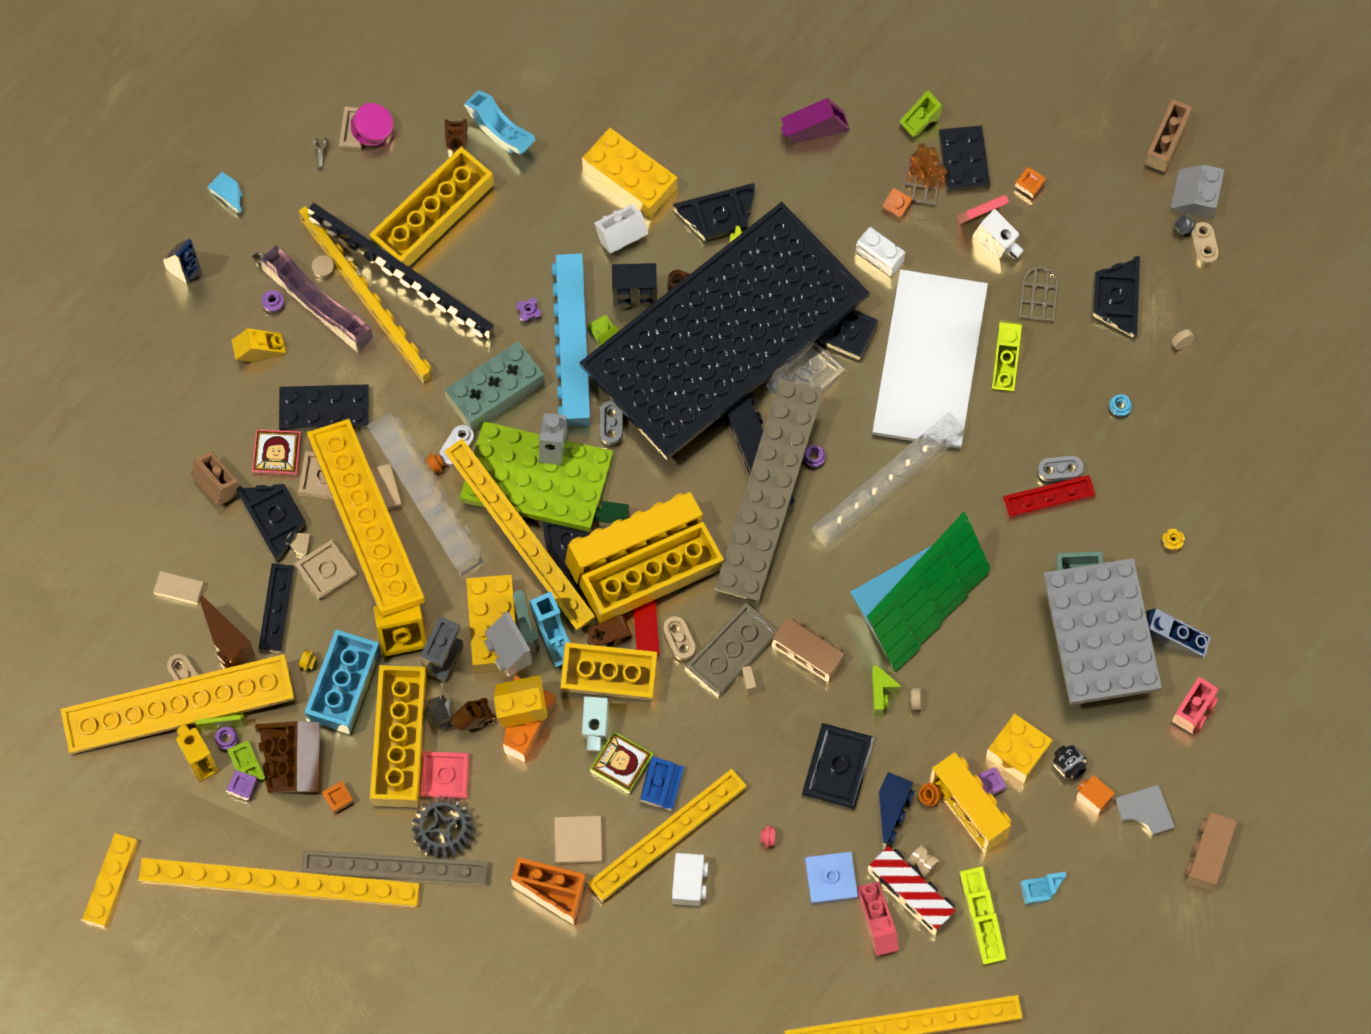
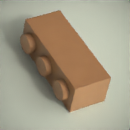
(1168, 135)
(808, 648)
(1210, 850)

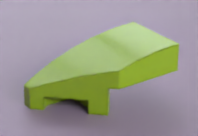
(245, 760)

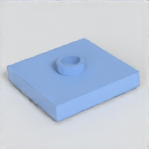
(831, 878)

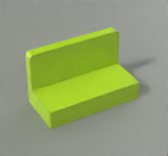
(214, 724)

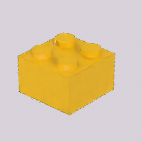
(400, 630)
(1019, 748)

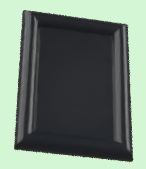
(838, 766)

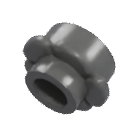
(1184, 224)

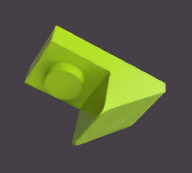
(924, 111)
(602, 329)
(882, 684)

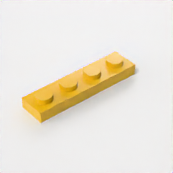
(109, 880)

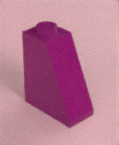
(814, 122)

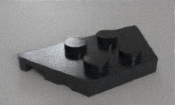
(718, 212)
(1118, 296)
(273, 515)

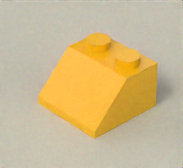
(520, 701)

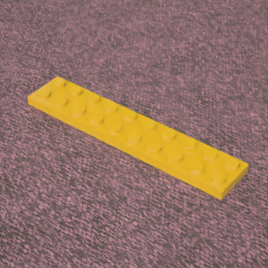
(365, 517)
(177, 704)

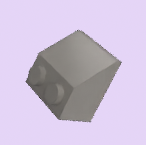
(1197, 190)
(508, 645)

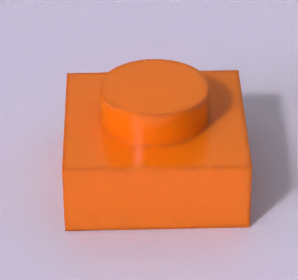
(1030, 182)
(897, 203)
(337, 797)

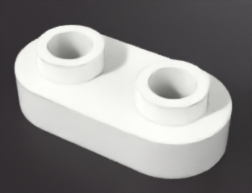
(453, 438)

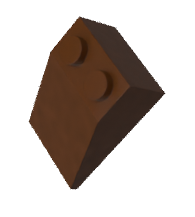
(230, 643)

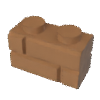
(214, 478)

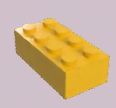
(629, 173)
(487, 602)
(608, 671)
(970, 802)

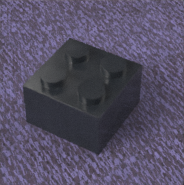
(634, 284)

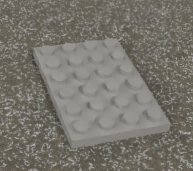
(1102, 631)

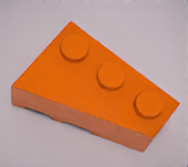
(521, 738)
(550, 886)

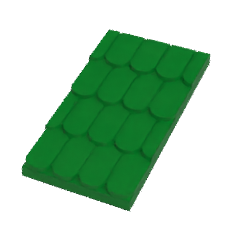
(923, 590)

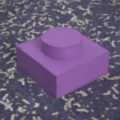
(992, 781)
(242, 785)

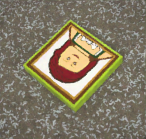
(621, 762)

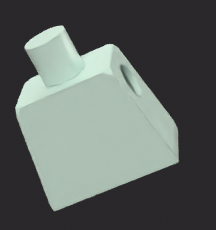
(595, 712)

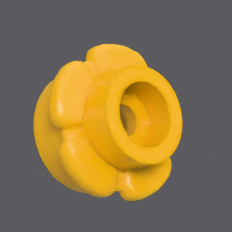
(1173, 545)
(307, 660)

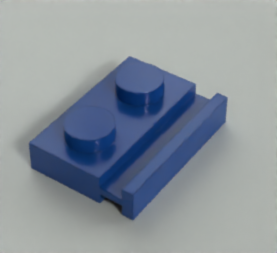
(661, 783)

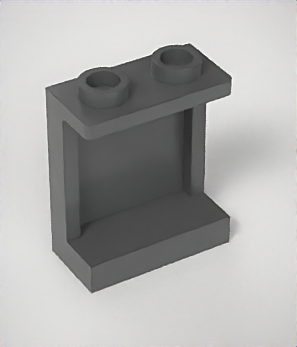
(441, 649)

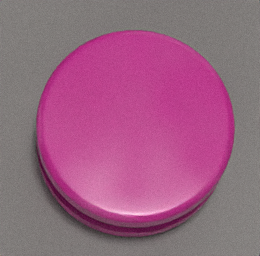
(371, 124)

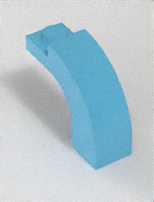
(497, 125)
(548, 622)

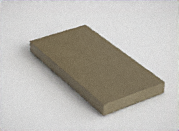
(731, 649)

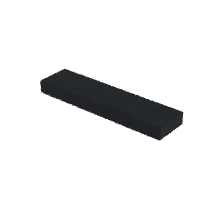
(276, 608)

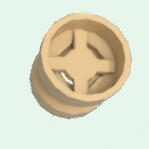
(925, 862)

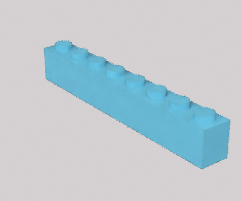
(572, 337)

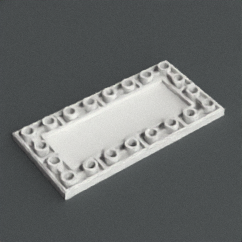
(929, 354)

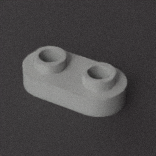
(610, 424)
(1059, 467)

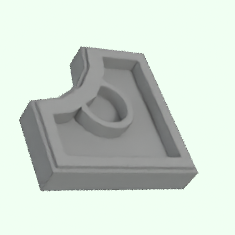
(1147, 809)

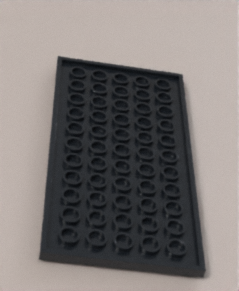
(724, 330)

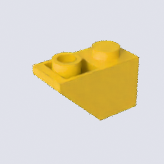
(258, 345)

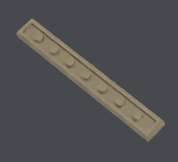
(396, 868)

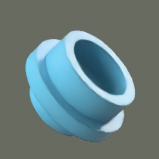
(1120, 399)

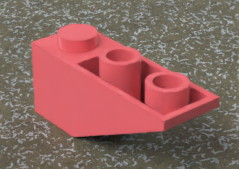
(877, 918)

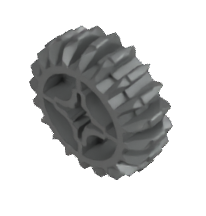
(434, 831)

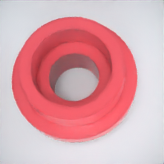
(768, 836)

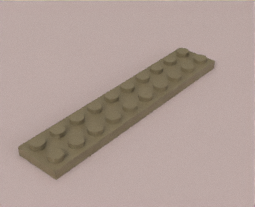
(769, 490)

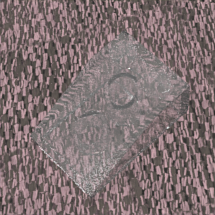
(810, 367)

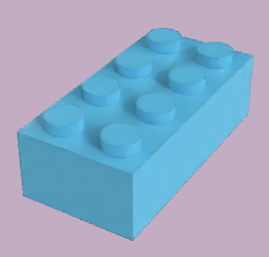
(342, 681)

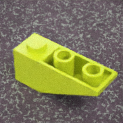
(1006, 355)

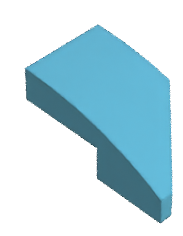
(227, 190)
(1041, 889)

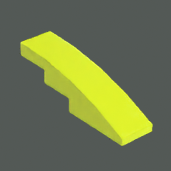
(982, 915)

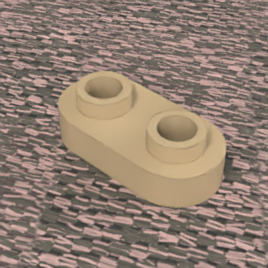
(1204, 242)
(680, 639)
(187, 671)

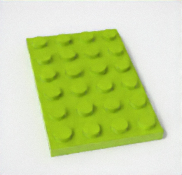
(542, 491)

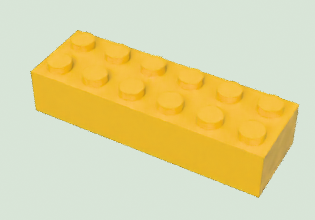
(433, 207)
(631, 534)
(651, 572)
(398, 736)

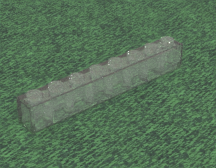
(888, 480)
(425, 493)

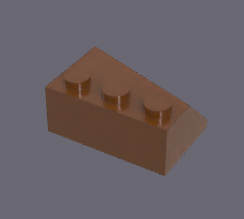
(290, 756)

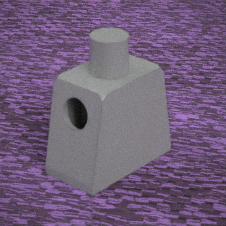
(554, 433)

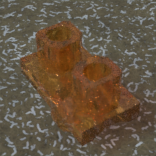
(924, 166)

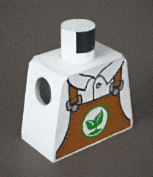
(998, 236)

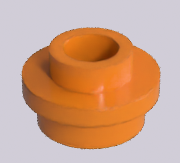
(435, 463)
(924, 794)

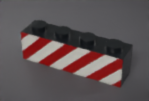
(912, 890)

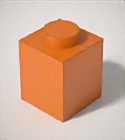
(1094, 794)

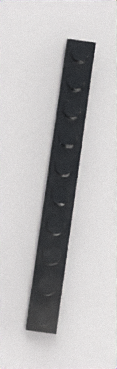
(406, 275)

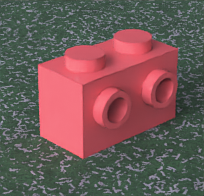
(1198, 700)

